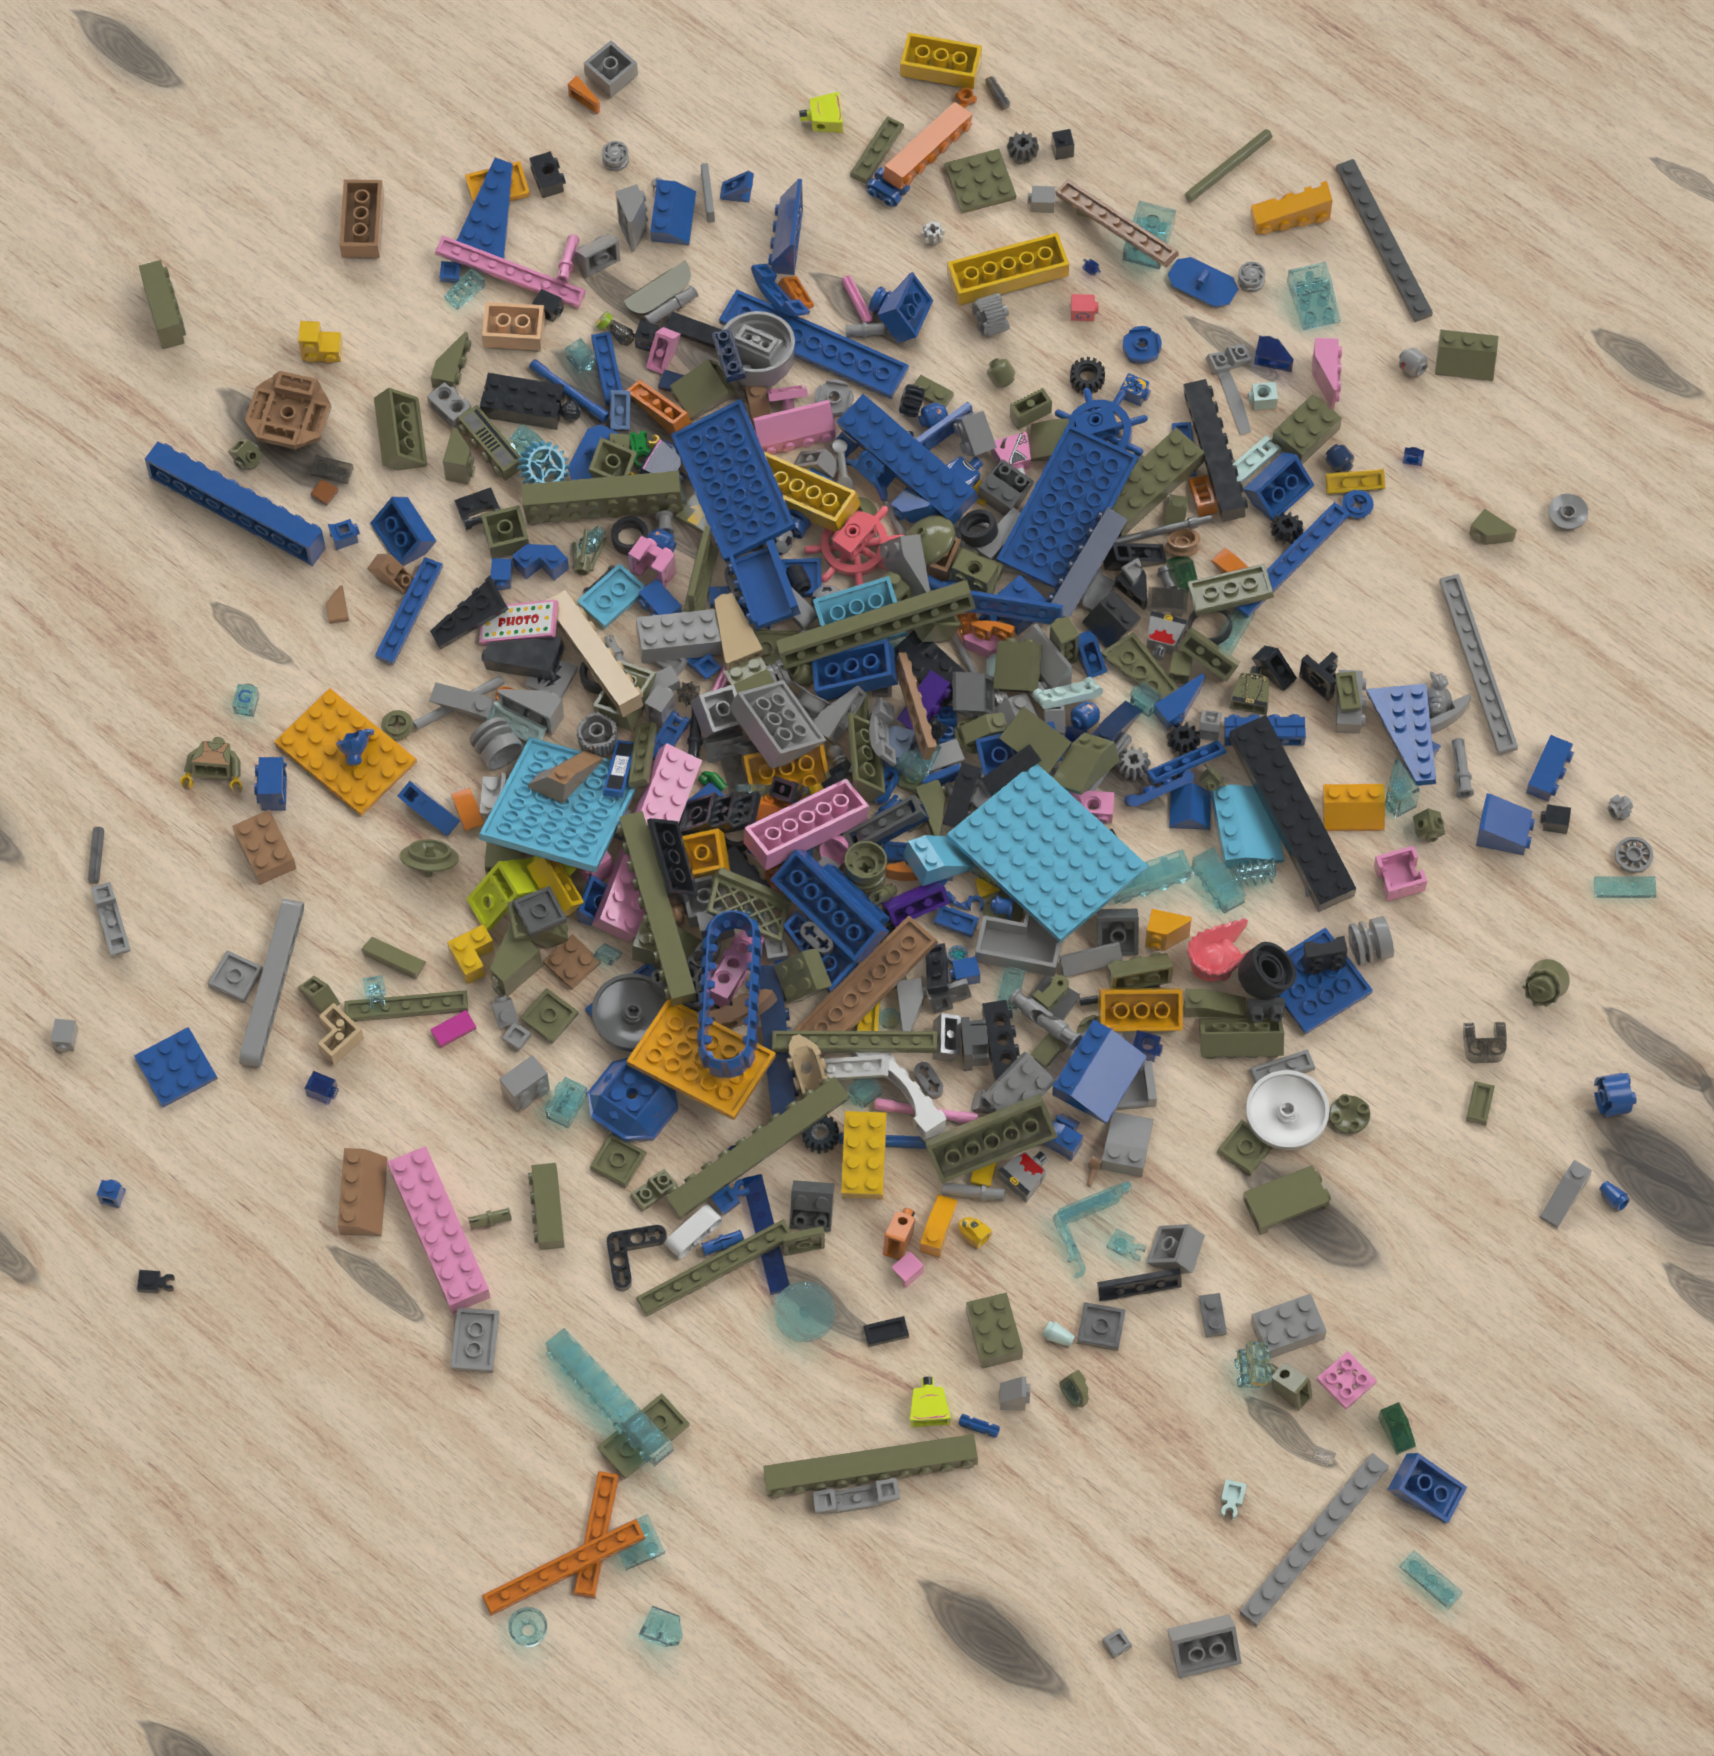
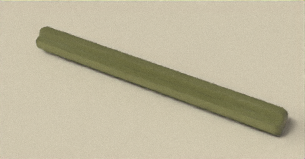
(1228, 165)

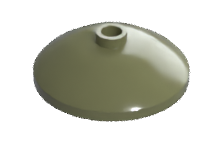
(936, 536)

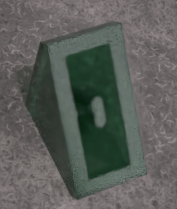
(1182, 570)

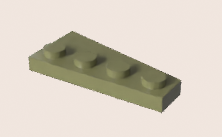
(1138, 664)

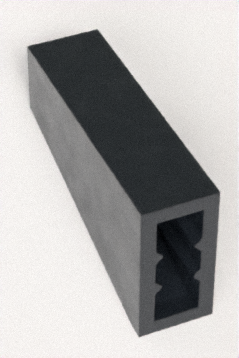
(525, 657)

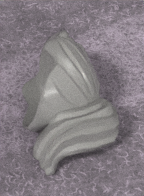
(1438, 695)

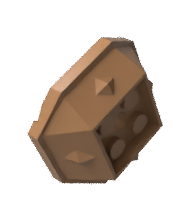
(286, 395)

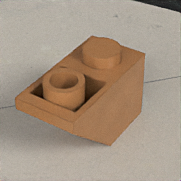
(391, 572)

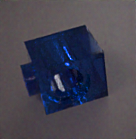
(1143, 1038)

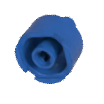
(1614, 1094)

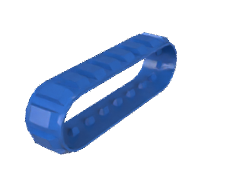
(722, 922)

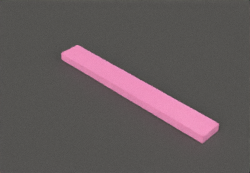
(508, 271)

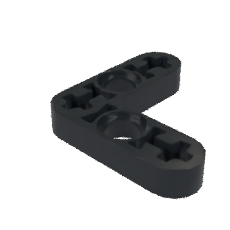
(626, 1244)

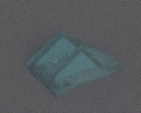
(662, 1628)

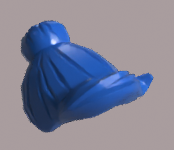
(354, 745)

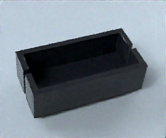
(522, 401)

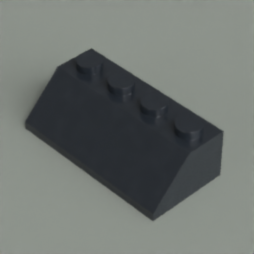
(672, 860)

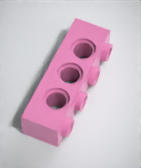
(1102, 800)
(733, 977)

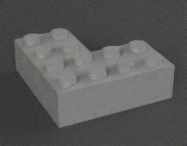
(1018, 945)

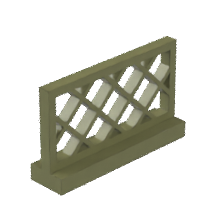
(701, 573)
(752, 893)

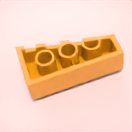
(1293, 210)

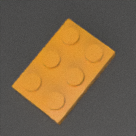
(519, 186)

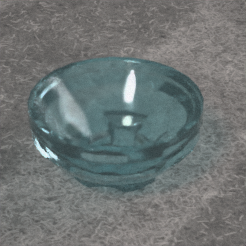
(524, 1617)

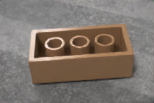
(361, 218)

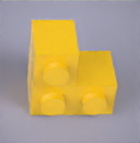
(318, 344)
(467, 950)

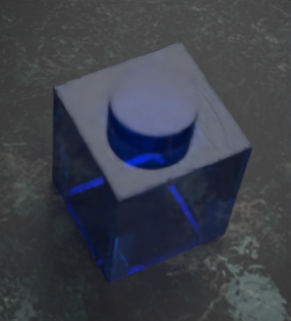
(321, 1087)

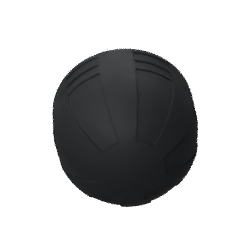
(1266, 971)

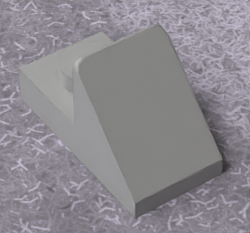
(1210, 725)

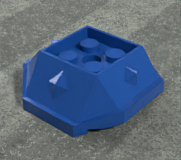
(631, 1118)

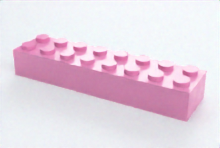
(438, 1229)

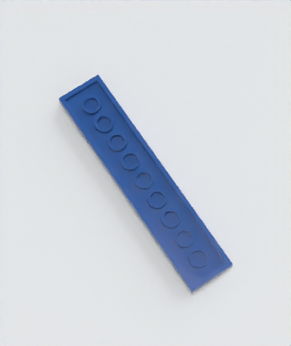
(829, 349)

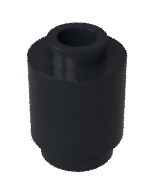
(798, 578)

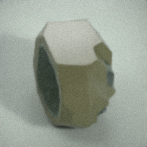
(1075, 1389)

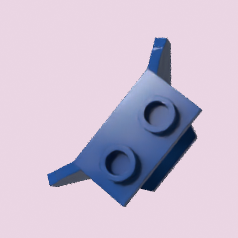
(873, 471)

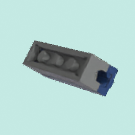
(889, 823)

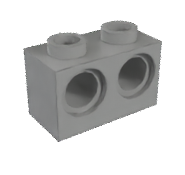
(446, 408)

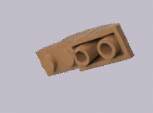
(734, 1015)

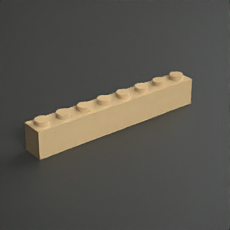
(596, 655)

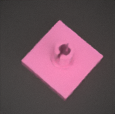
(787, 394)

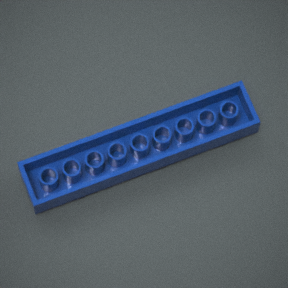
(235, 503)

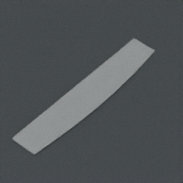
(1235, 402)

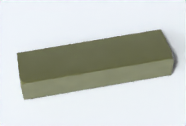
(393, 957)

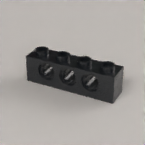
(992, 1013)

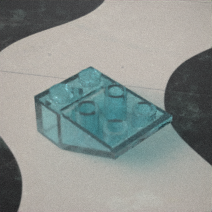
(1313, 295)

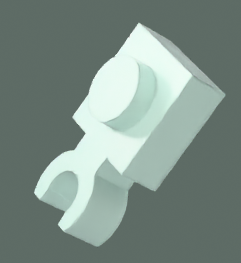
(1232, 1495)

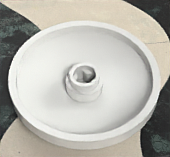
(1287, 1110)

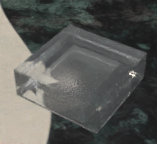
(1324, 1456)

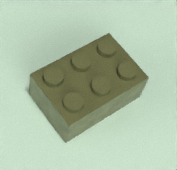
(1307, 429)
(994, 1330)

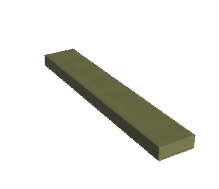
(408, 1006)

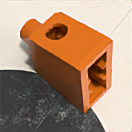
(899, 1234)

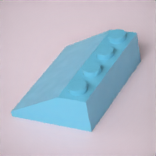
(857, 601)
(1244, 826)

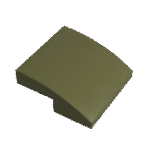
(1045, 437)

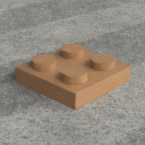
(571, 962)

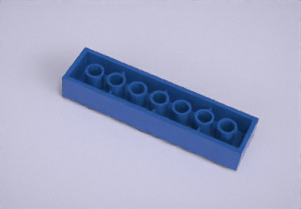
(907, 459)

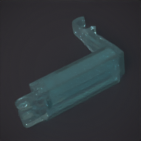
(1082, 1209)

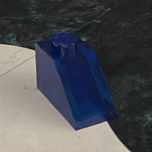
(1272, 354)

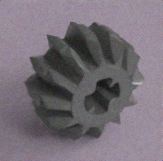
(1022, 147)

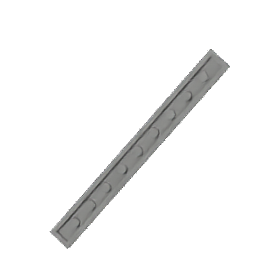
(1478, 664)
(1314, 1539)

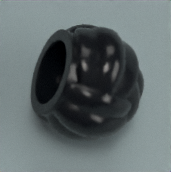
(570, 411)

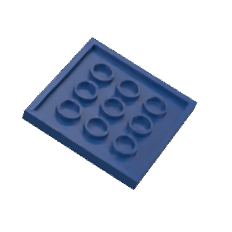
(1323, 995)

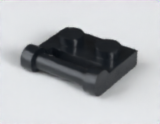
(475, 504)

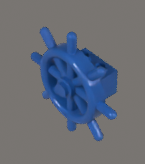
(1099, 420)

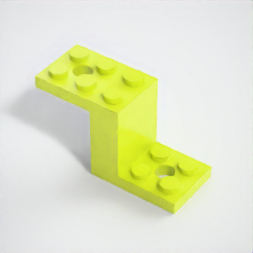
(501, 885)

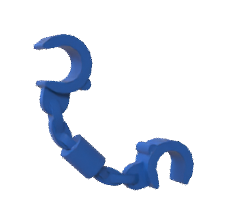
(965, 905)

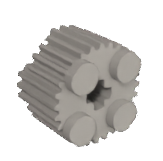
(991, 315)
(597, 734)

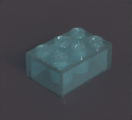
(1157, 221)

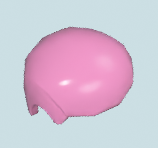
(834, 849)

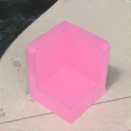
(908, 1269)

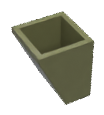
(702, 389)
(513, 964)

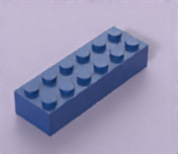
(829, 905)

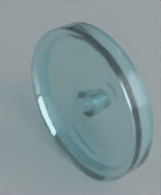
(804, 1311)

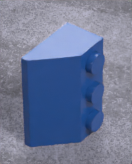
(672, 213)
(1279, 485)
(403, 530)

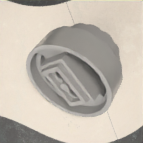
(764, 347)

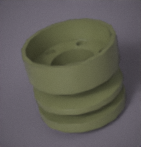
(866, 858)

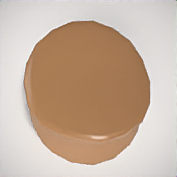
(1183, 542)

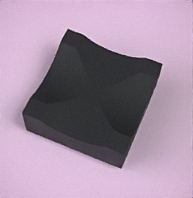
(1324, 955)

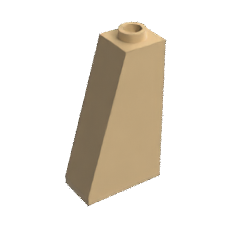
(737, 637)

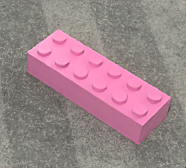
(806, 823)

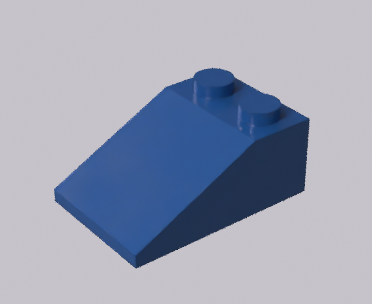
(906, 309)
(1427, 1487)

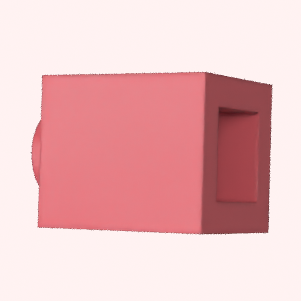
(1083, 307)

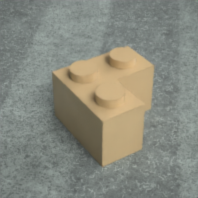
(341, 1036)

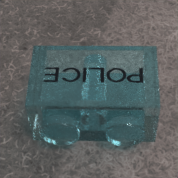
(566, 1102)

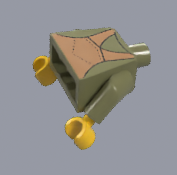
(213, 760)

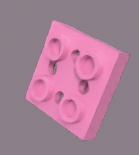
(1346, 1379)

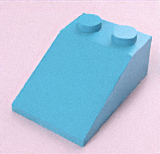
(935, 858)

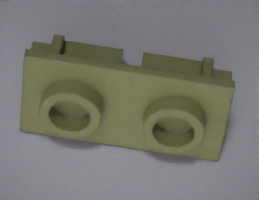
(1211, 778)

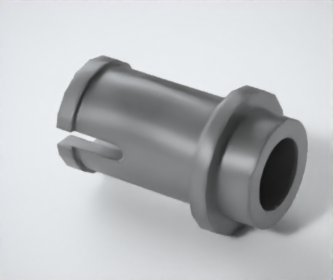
(1164, 573)

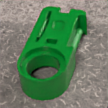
(639, 445)

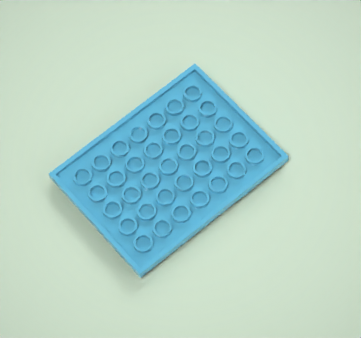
(540, 826)
(1047, 852)

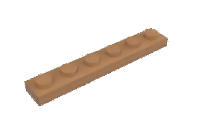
(914, 706)

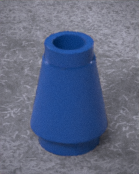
(1616, 1197)

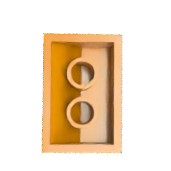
(1353, 807)

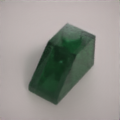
(1397, 1428)

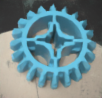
(548, 454)

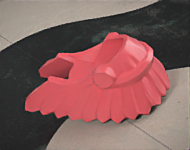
(1212, 951)

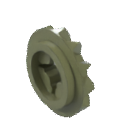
(390, 720)

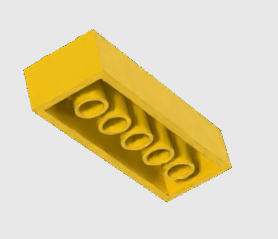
(1008, 268)
(813, 495)

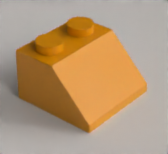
(1166, 929)

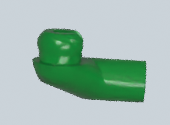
(713, 777)

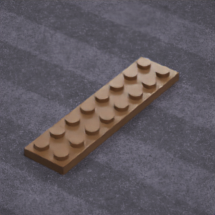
(871, 979)

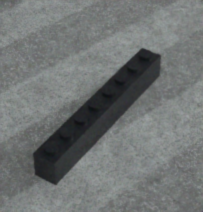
(1216, 455)

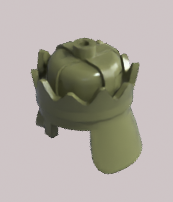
(1546, 982)

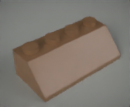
(362, 1193)

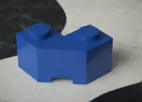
(536, 556)

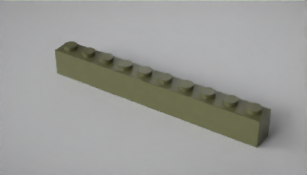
(875, 624)
(657, 909)
(757, 1147)
(870, 1465)

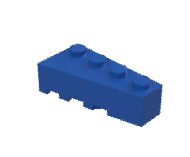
(837, 964)

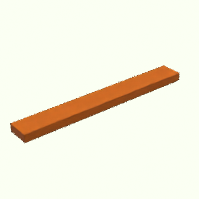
(563, 1567)

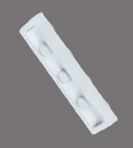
(857, 1067)

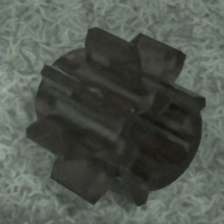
(688, 693)

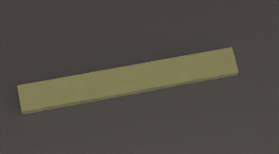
(861, 1041)
(713, 1268)

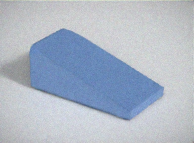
(620, 410)

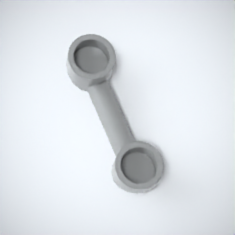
(839, 448)

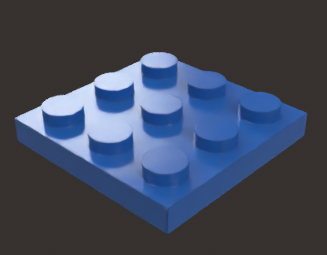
(175, 1067)

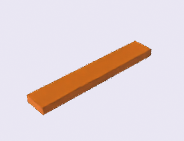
(597, 1525)

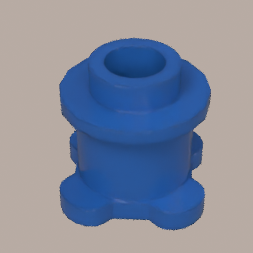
(1002, 906)

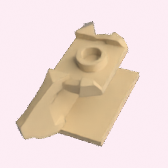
(802, 1051)

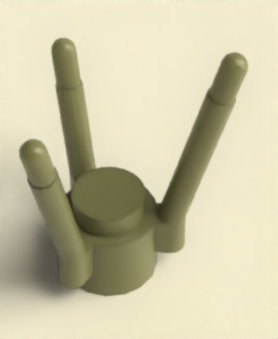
(582, 564)

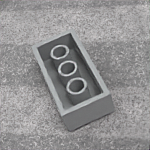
(678, 636)

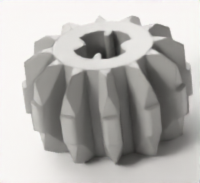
(1128, 757)

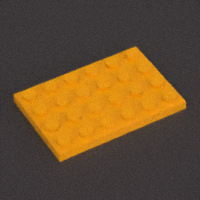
(313, 746)
(672, 1057)

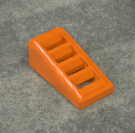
(583, 95)
(1206, 506)

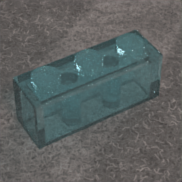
(1218, 880)

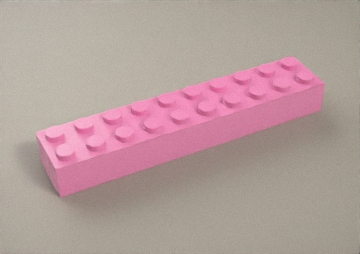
(665, 799)

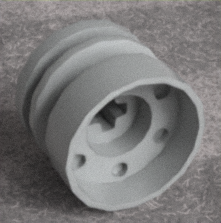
(496, 743)
(1372, 940)

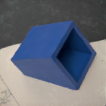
(1504, 826)

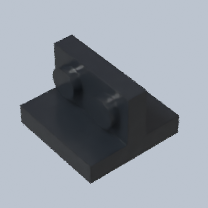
(1320, 676)

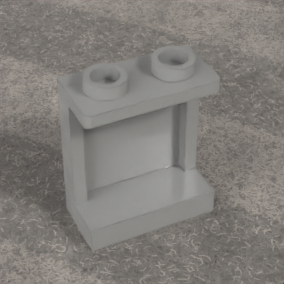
(1141, 1091)

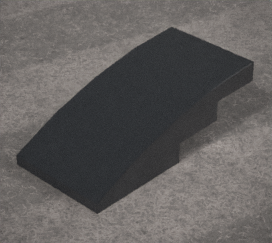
(726, 813)

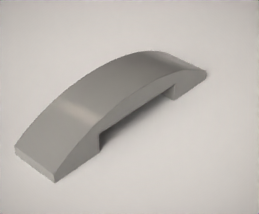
(1457, 709)
(881, 717)
(110, 919)
(856, 1498)

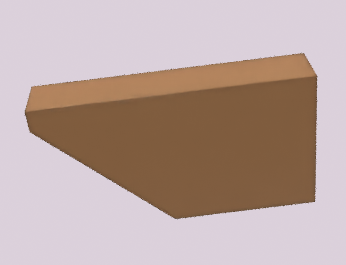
(337, 607)

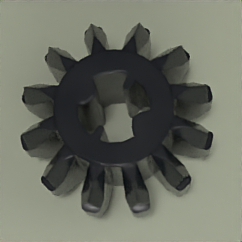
(911, 400)
(1284, 521)
(1183, 738)

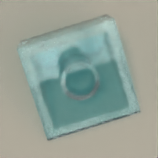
(1401, 792)

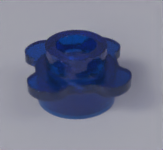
(1091, 267)

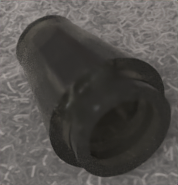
(621, 333)

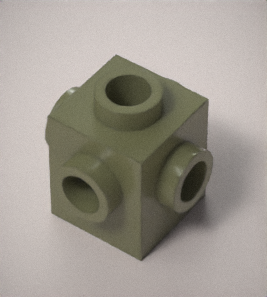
(245, 454)
(1429, 825)

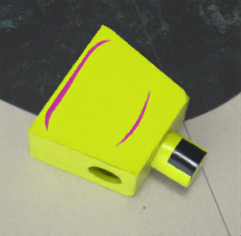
(824, 113)
(929, 1405)

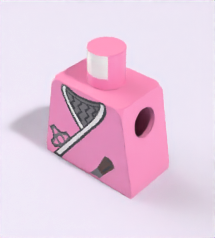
(1014, 451)

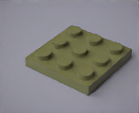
(980, 181)

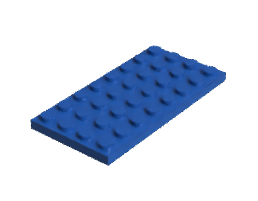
(733, 480)
(1075, 484)

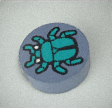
(957, 952)

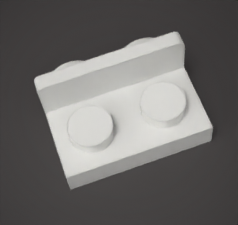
(490, 792)

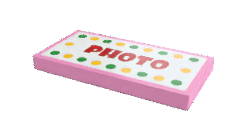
(522, 622)

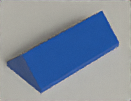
(994, 751)

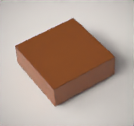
(324, 492)

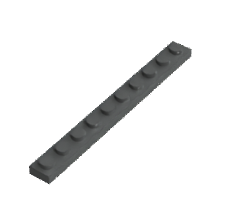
(1384, 240)

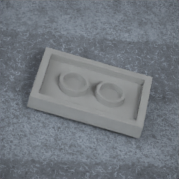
(475, 1340)

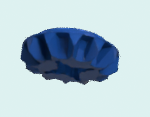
(1360, 497)

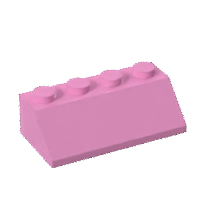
(795, 427)

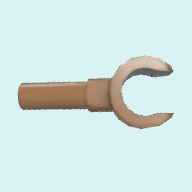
(1096, 1164)

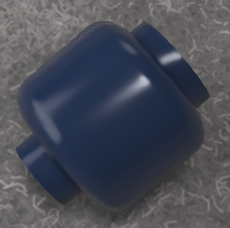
(1339, 458)

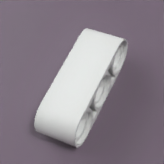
(693, 1231)

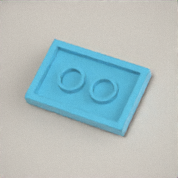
(611, 596)

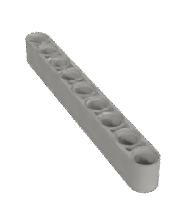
(271, 983)

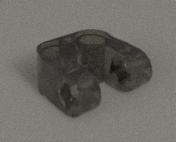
(1485, 1045)

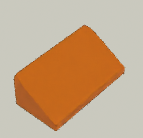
(795, 290)

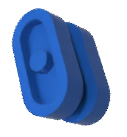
(884, 190)

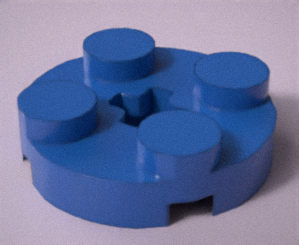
(1148, 337)

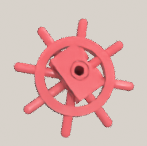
(852, 542)

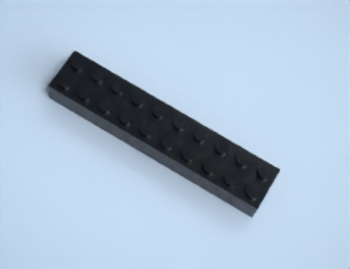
(1292, 813)

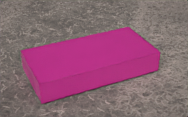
(453, 1028)

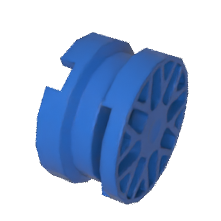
(878, 298)
(802, 523)

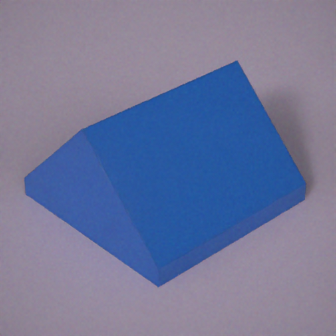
(1190, 807)
(592, 897)

